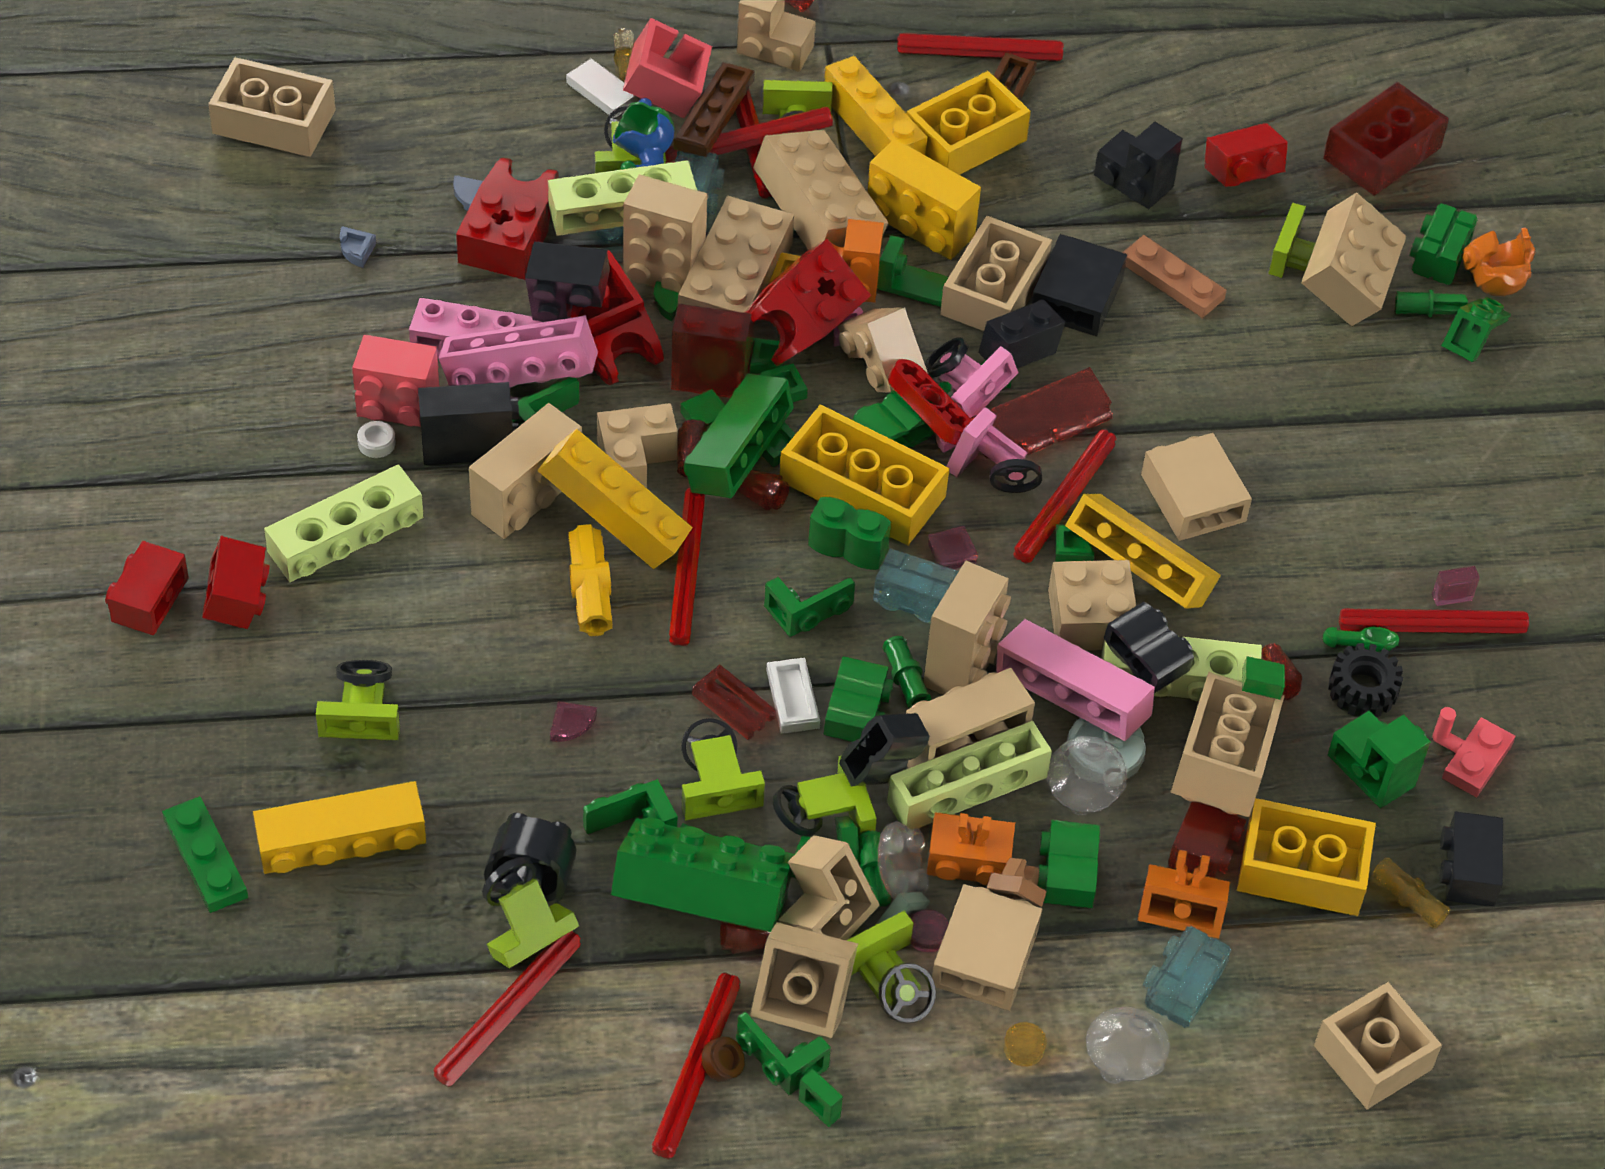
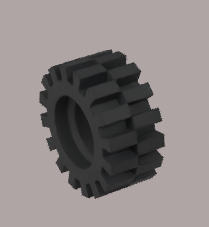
(1368, 663)

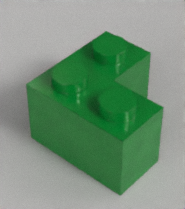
(1380, 756)

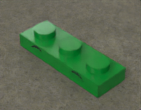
(205, 854)

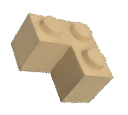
(774, 35)
(881, 339)
(638, 437)
(834, 889)

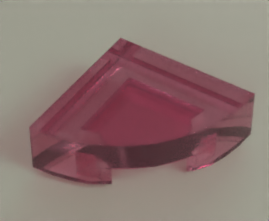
(571, 721)

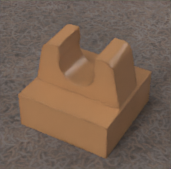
(1018, 882)

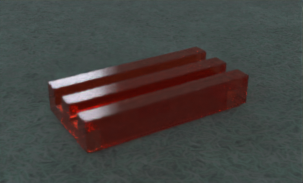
(728, 706)

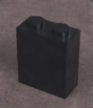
(1081, 282)
(465, 421)

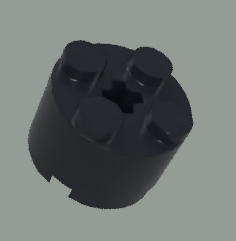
(543, 843)

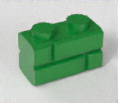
(1443, 243)

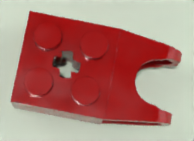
(505, 221)
(809, 299)
(620, 325)

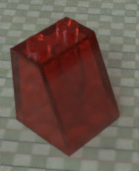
(710, 349)

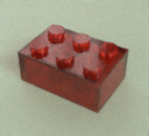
(1385, 138)

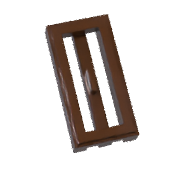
(1019, 64)

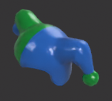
(644, 133)

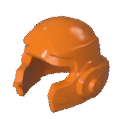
(1502, 267)

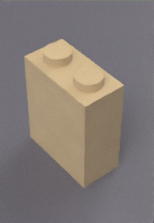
(1196, 486)
(986, 946)

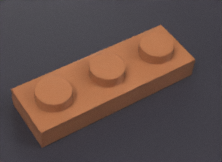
(1174, 276)

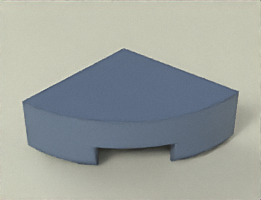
(465, 190)
(356, 245)

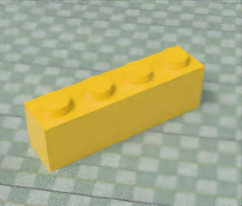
(870, 108)
(615, 499)
(1149, 552)
(340, 827)

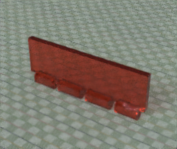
(1055, 409)

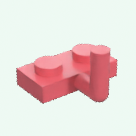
(1474, 757)

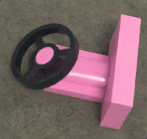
(973, 383)
(1006, 454)

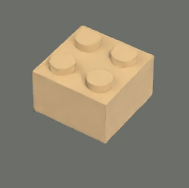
(1089, 597)
(804, 980)
(1377, 1045)

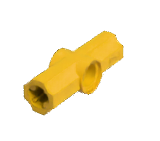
(590, 580)

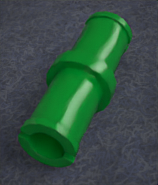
(905, 670)

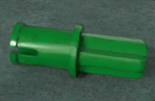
(1428, 303)
(868, 854)

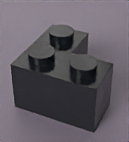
(1140, 165)
(563, 278)

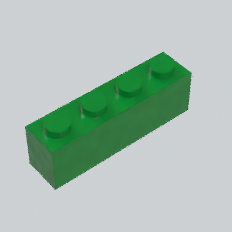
(738, 435)

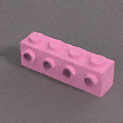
(440, 319)
(520, 353)
(1076, 679)

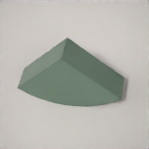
(907, 902)

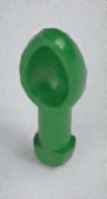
(1372, 635)

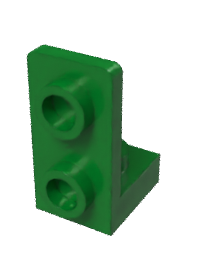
(907, 280)
(1473, 327)
(560, 395)
(803, 616)
(638, 800)
(775, 1065)

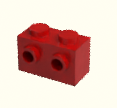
(1246, 154)
(235, 583)
(147, 587)

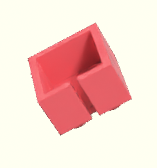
(672, 81)
(389, 378)

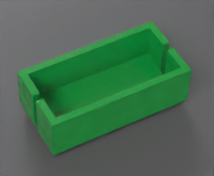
(702, 874)

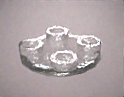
(1087, 774)
(901, 859)
(1127, 1044)

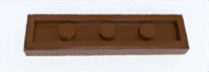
(713, 110)

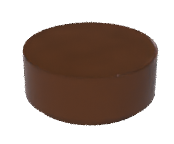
(723, 1059)

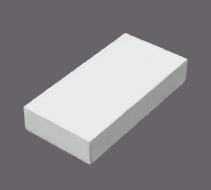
(600, 87)
(793, 695)

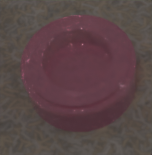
(928, 930)

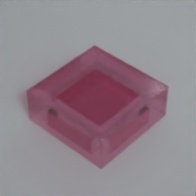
(952, 547)
(1455, 586)

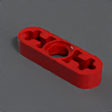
(915, 387)

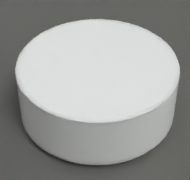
(376, 439)

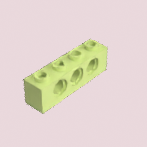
(598, 198)
(344, 523)
(1209, 656)
(969, 775)

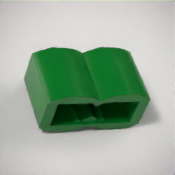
(894, 420)
(849, 533)
(856, 698)
(1070, 863)

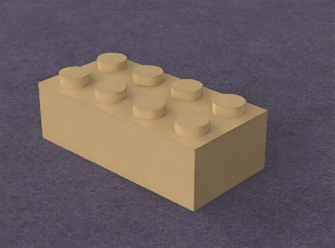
(815, 185)
(738, 256)
(1227, 746)

